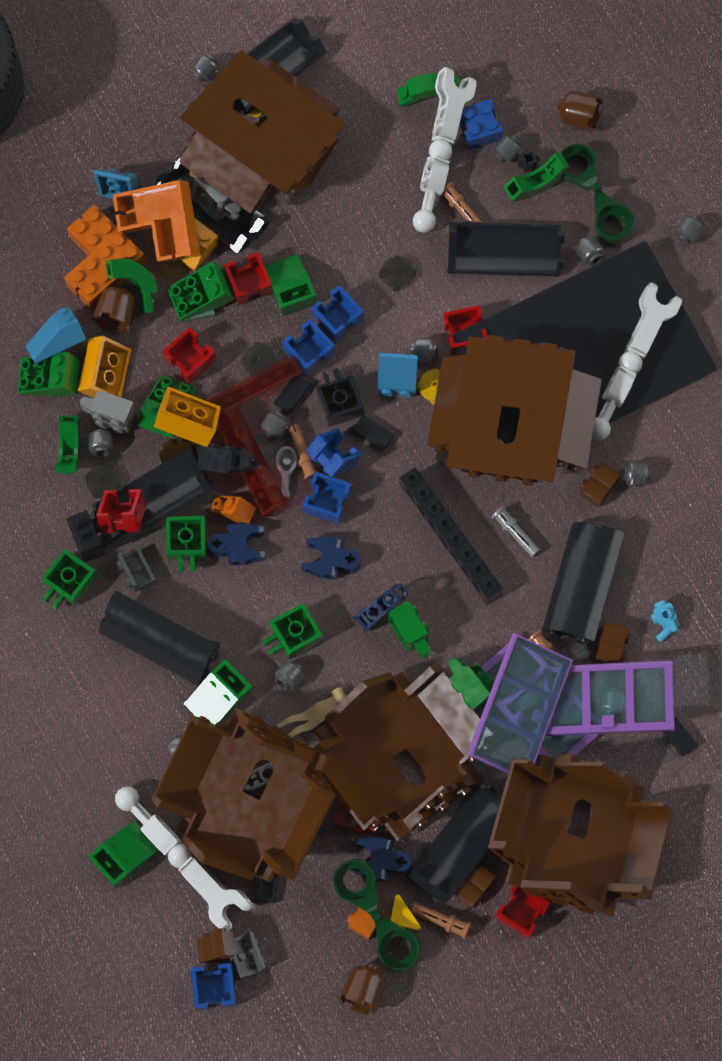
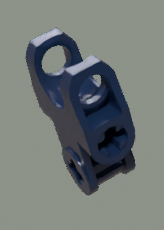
(235, 544)
(333, 558)
(380, 606)
(383, 858)

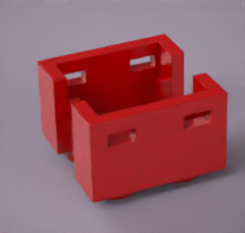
(249, 279)
(459, 320)
(189, 355)
(121, 516)
(522, 911)

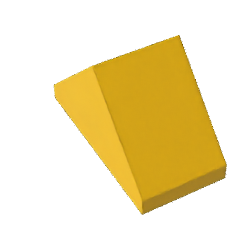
(403, 916)

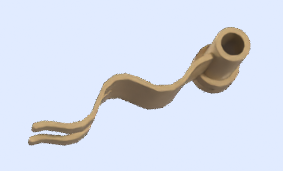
(315, 714)

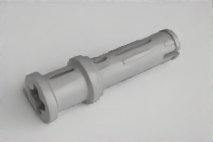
(511, 523)

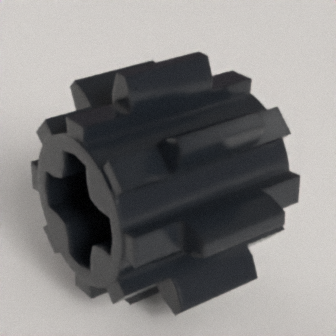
(528, 161)

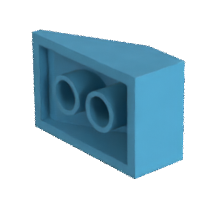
(115, 182)
(56, 335)
(397, 375)

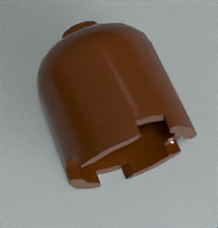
(580, 110)
(114, 309)
(363, 989)

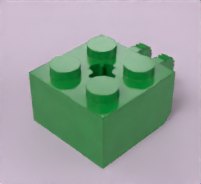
(189, 549)
(68, 590)
(283, 627)
(409, 629)
(471, 682)

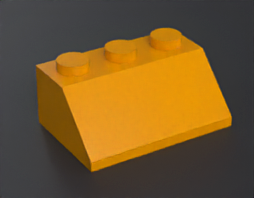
(207, 244)
(104, 367)
(187, 416)

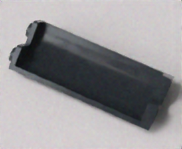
(290, 48)
(234, 233)
(505, 249)
(164, 491)
(583, 582)
(158, 638)
(457, 845)

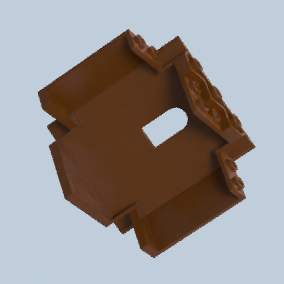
(250, 159)
(540, 380)
(382, 721)
(227, 824)
(590, 873)

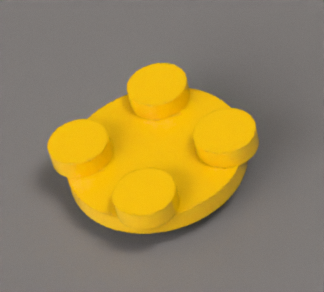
(428, 384)

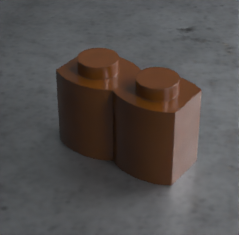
(599, 484)
(612, 643)
(474, 886)
(216, 946)

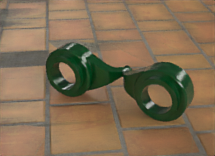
(604, 206)
(385, 928)

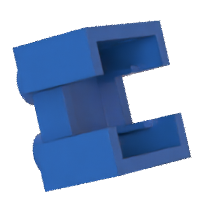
(480, 125)
(338, 313)
(309, 347)
(325, 451)
(327, 498)
(213, 987)

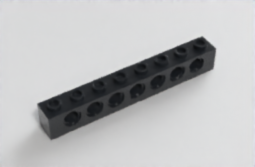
(451, 536)

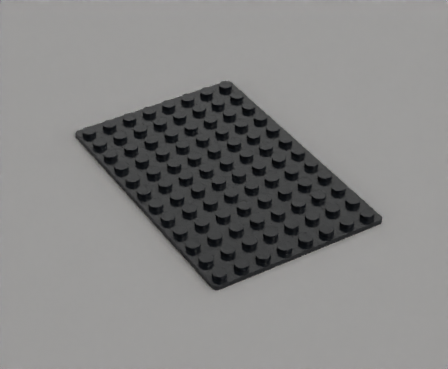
(596, 318)

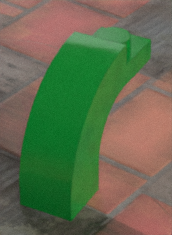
(420, 88)
(538, 181)
(138, 276)
(68, 445)

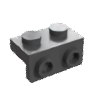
(136, 569)
(248, 958)

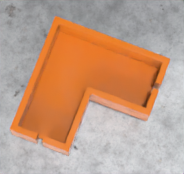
(167, 211)
(101, 242)

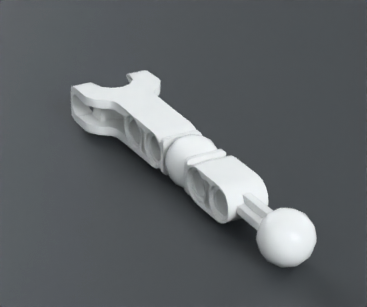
(444, 133)
(631, 361)
(179, 856)

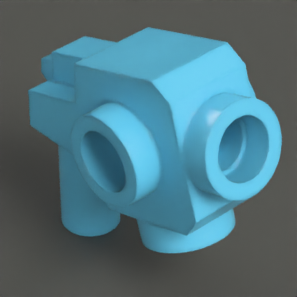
(665, 616)

